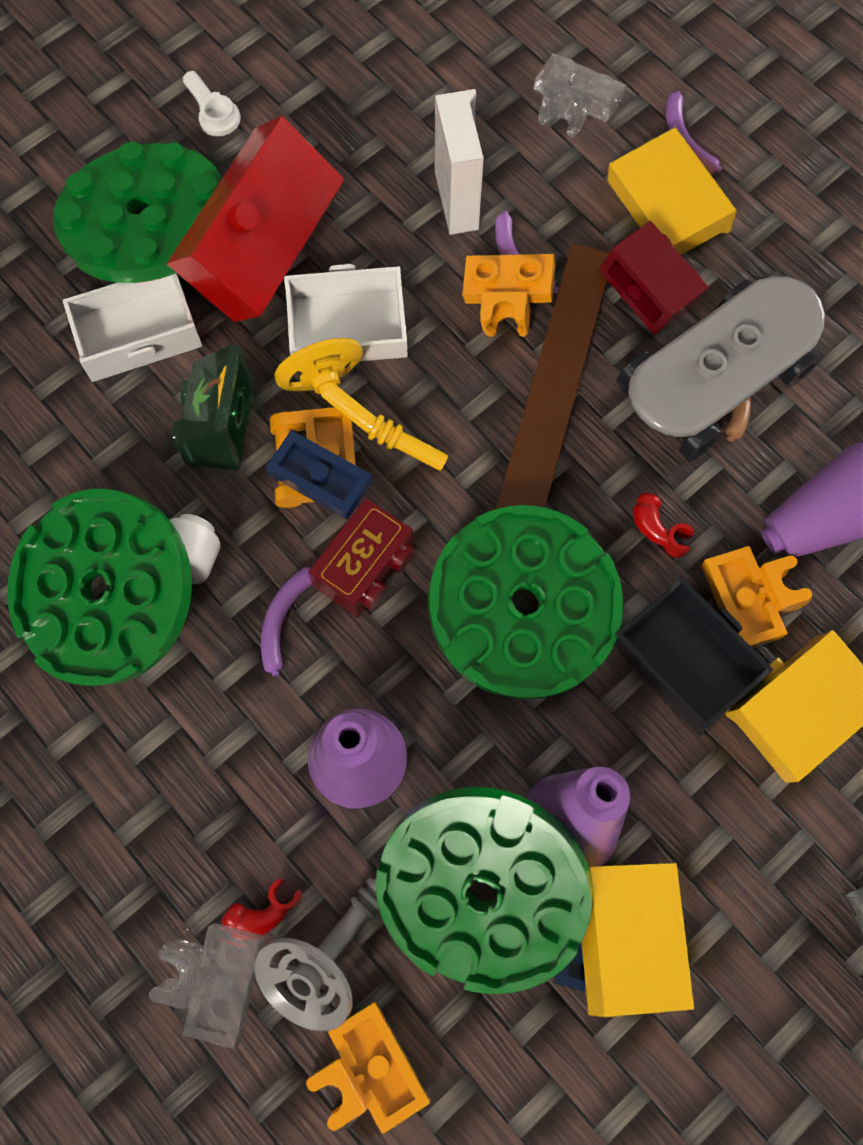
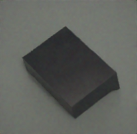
(692, 656)

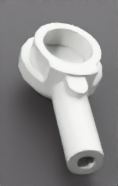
(217, 112)

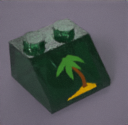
(215, 410)

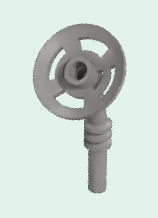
(314, 969)

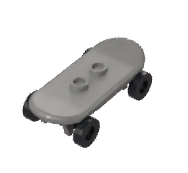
(725, 359)

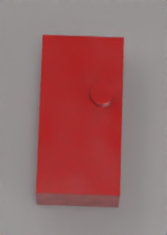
(256, 220)

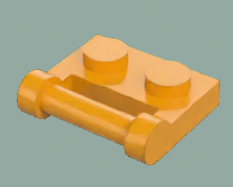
(322, 426)

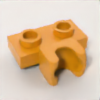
(507, 287)
(754, 593)
(370, 1073)

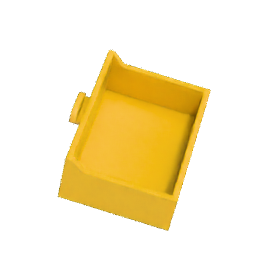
(673, 190)
(804, 707)
(636, 942)

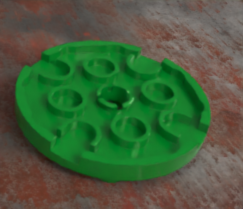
(99, 203)
(133, 620)
(493, 641)
(501, 842)

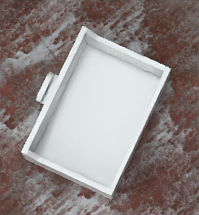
(458, 160)
(348, 305)
(130, 325)

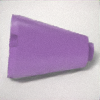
(822, 511)
(359, 774)
(589, 805)

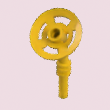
(323, 375)

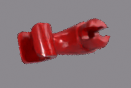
(649, 524)
(262, 920)

